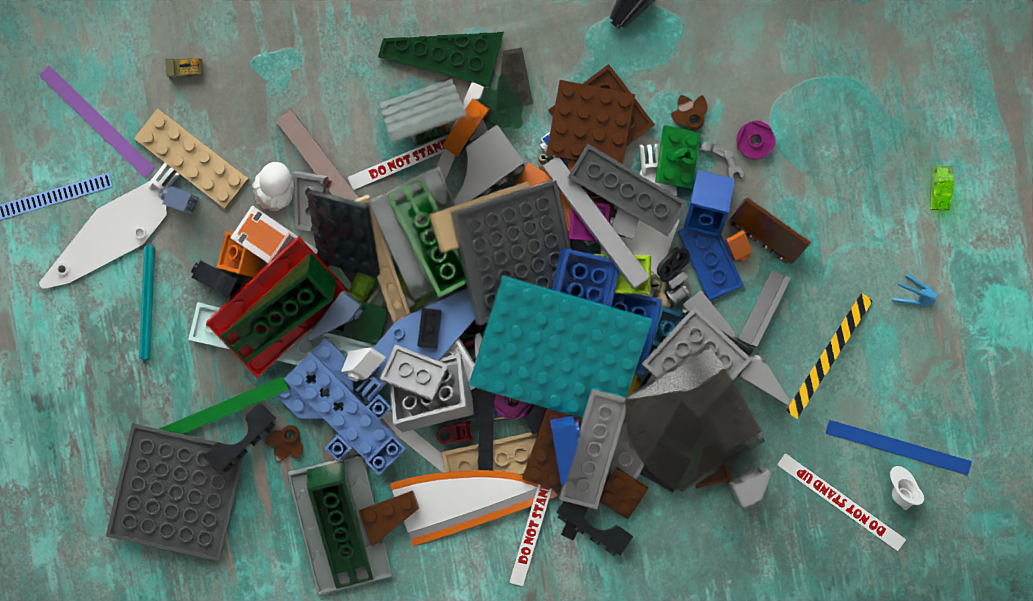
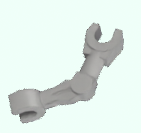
(728, 156)

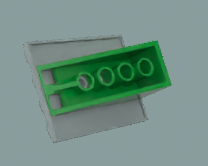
(410, 235)

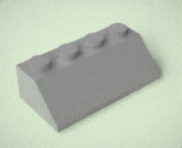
(749, 487)

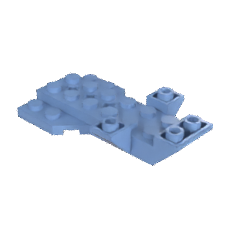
(357, 424)

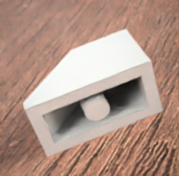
(361, 363)

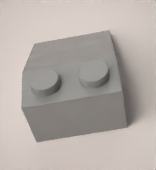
(762, 378)

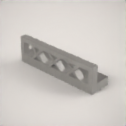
(764, 308)

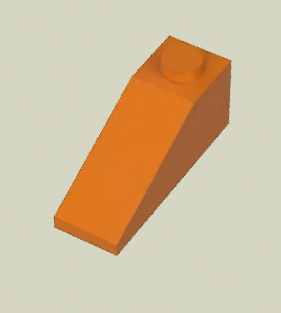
(465, 127)

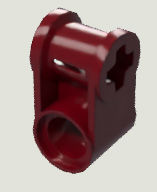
(456, 432)

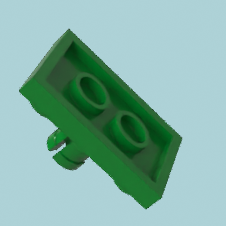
(677, 157)

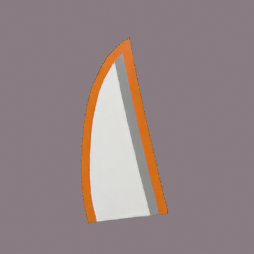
(462, 500)

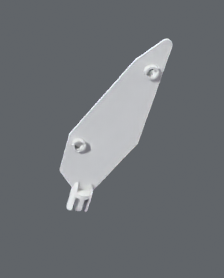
(112, 231)
(647, 239)

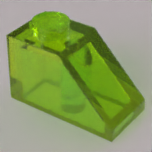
(362, 286)

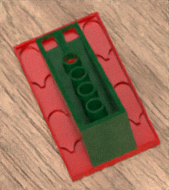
(276, 307)

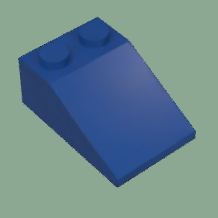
(565, 439)

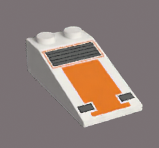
(263, 235)

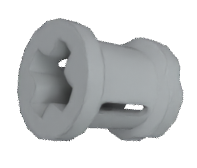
(678, 294)

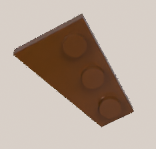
(387, 515)

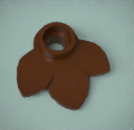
(688, 109)
(283, 444)

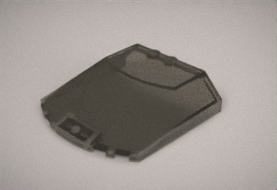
(690, 421)

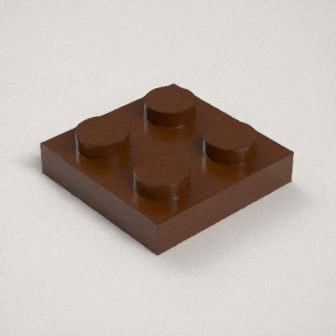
(622, 493)

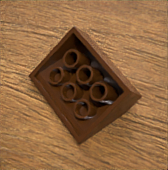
(769, 231)

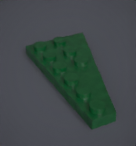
(454, 55)

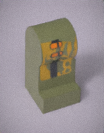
(184, 67)

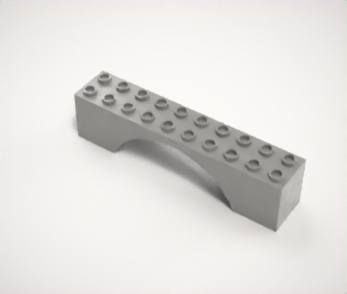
(489, 164)

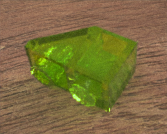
(941, 187)

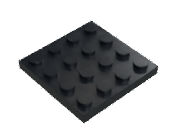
(343, 233)

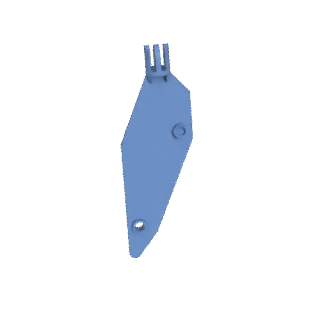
(455, 319)

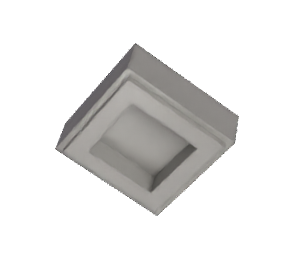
(679, 278)

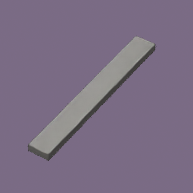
(596, 223)

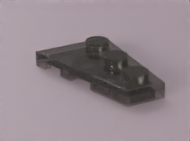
(514, 67)

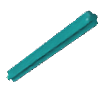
(146, 304)

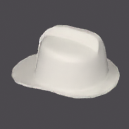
(905, 489)

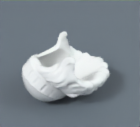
(273, 187)

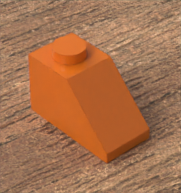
(738, 246)

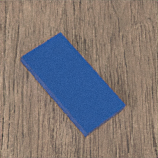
(711, 263)

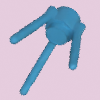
(925, 295)

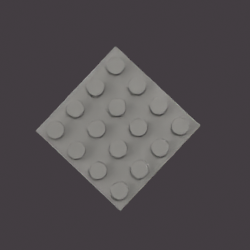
(690, 336)

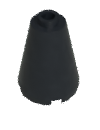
(627, 10)

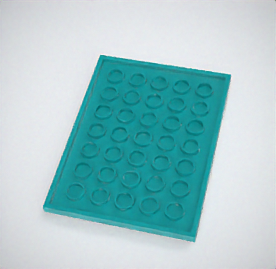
(556, 348)

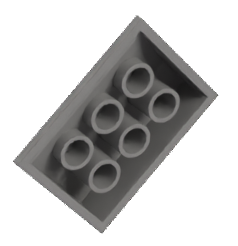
(450, 403)

